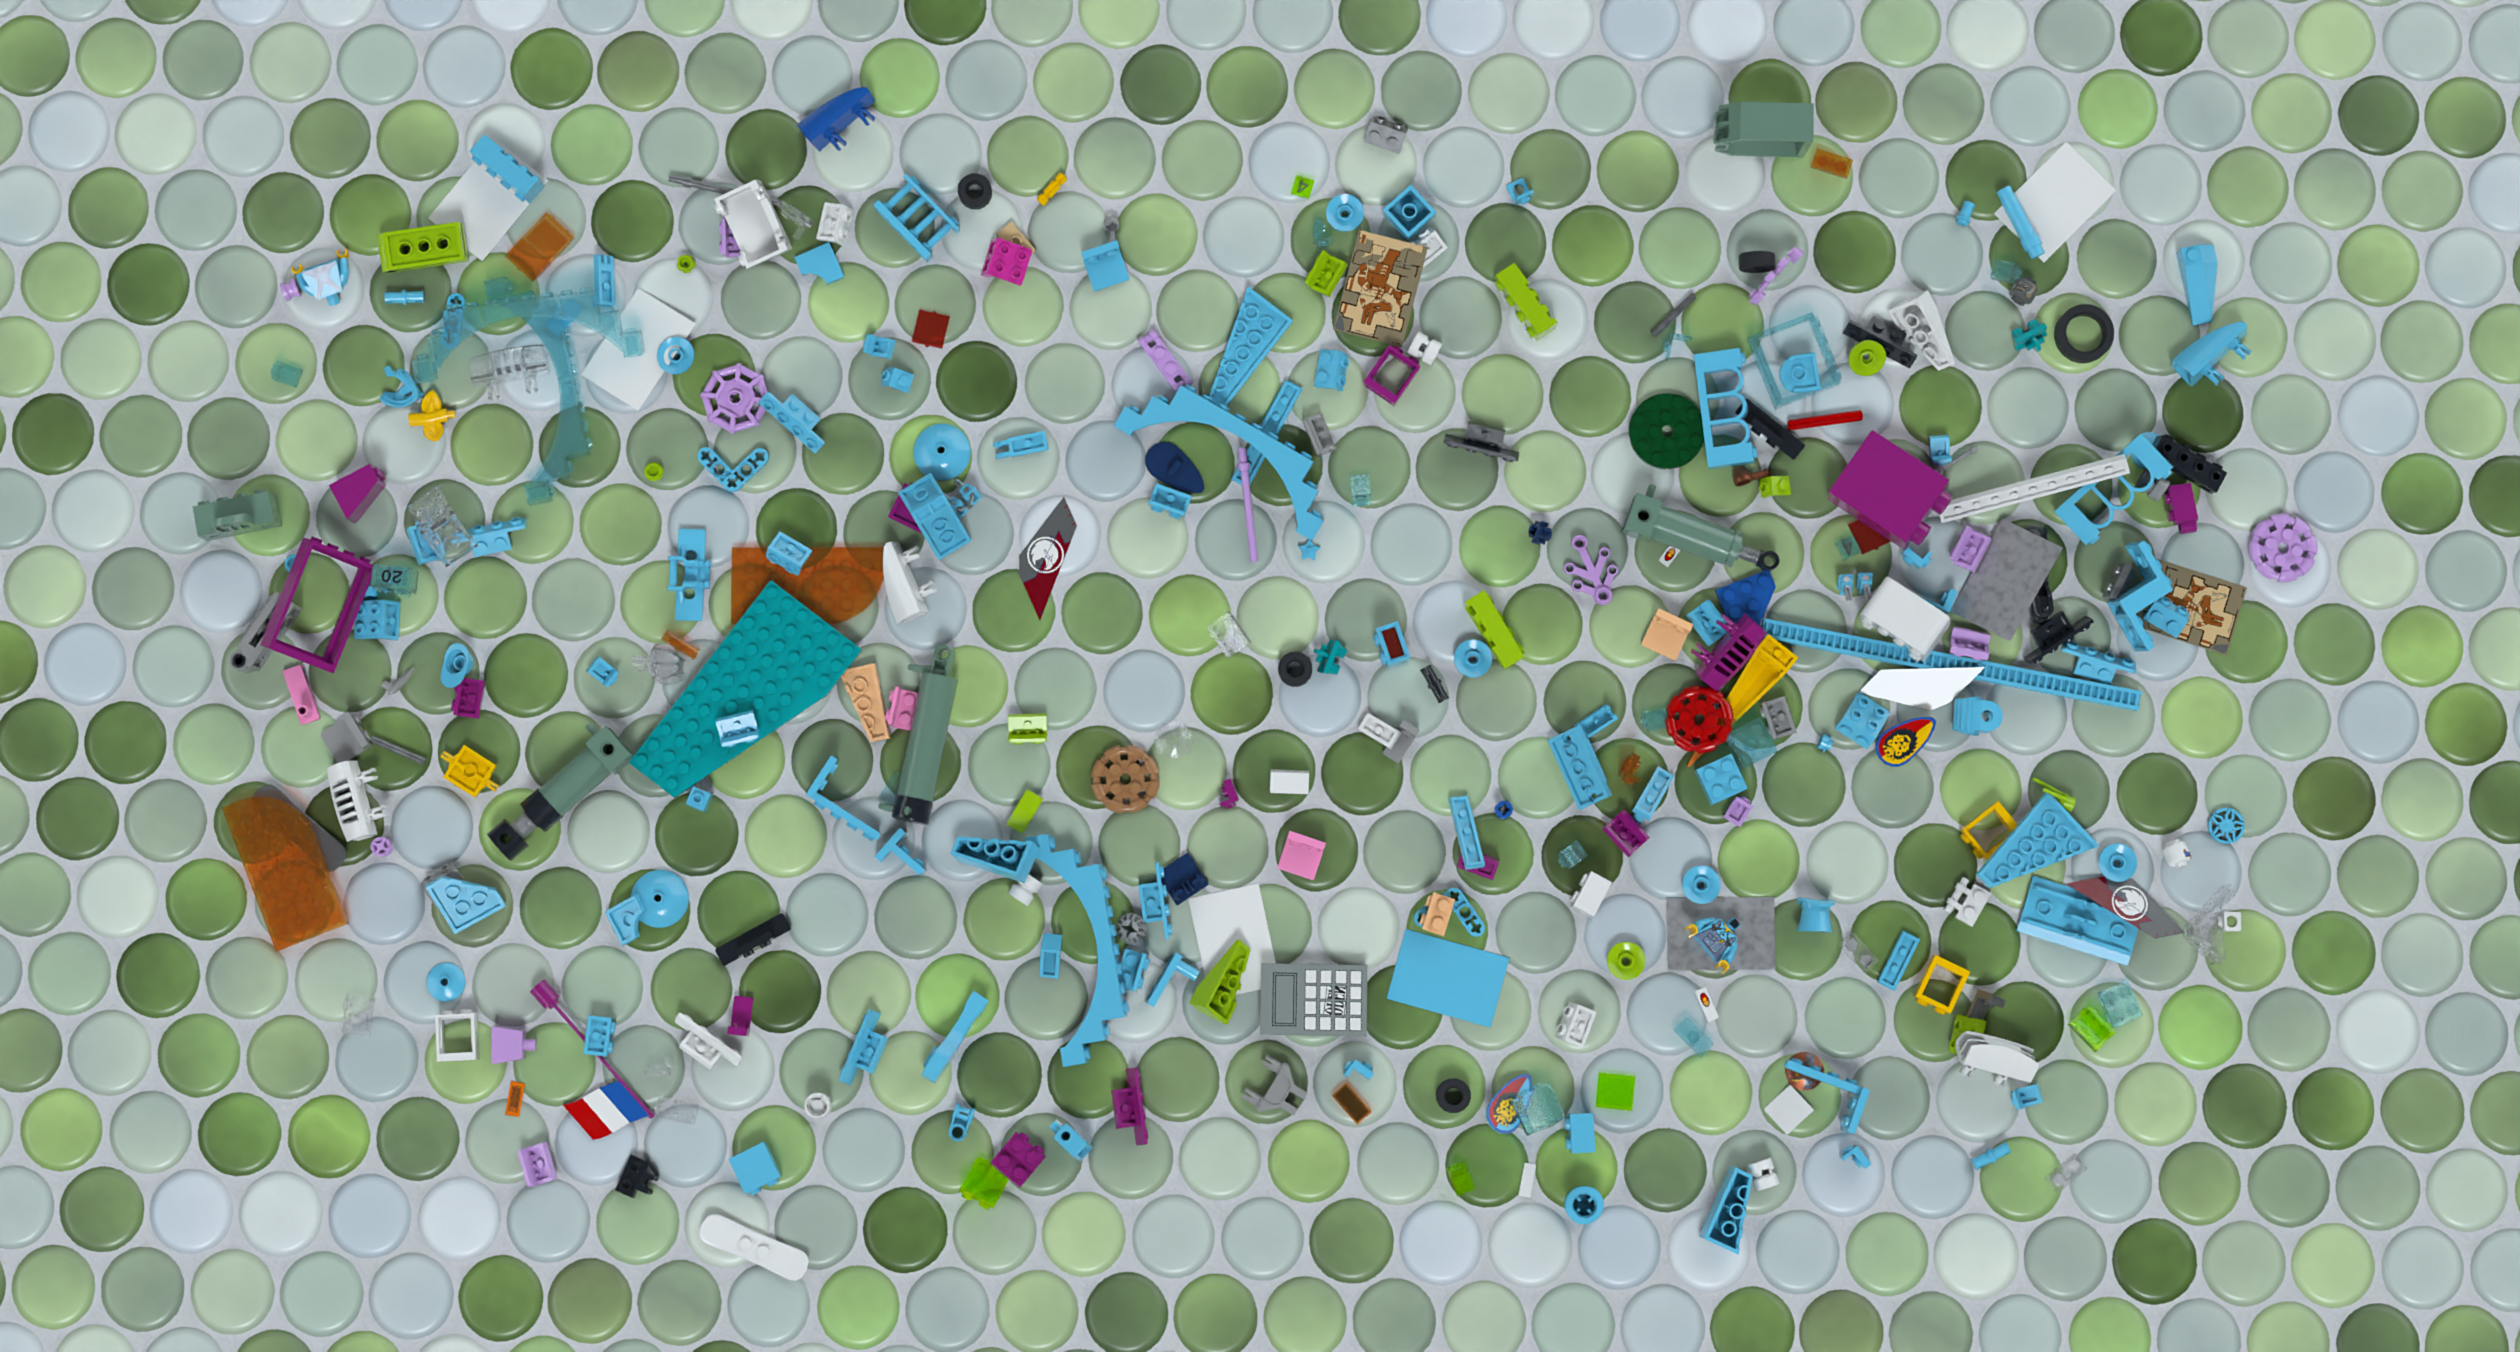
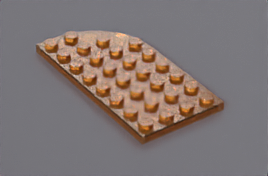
(831, 583)
(285, 870)

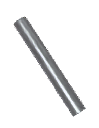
(1677, 311)
(398, 750)

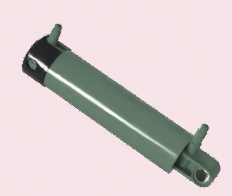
(925, 740)

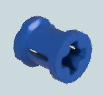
(1507, 806)

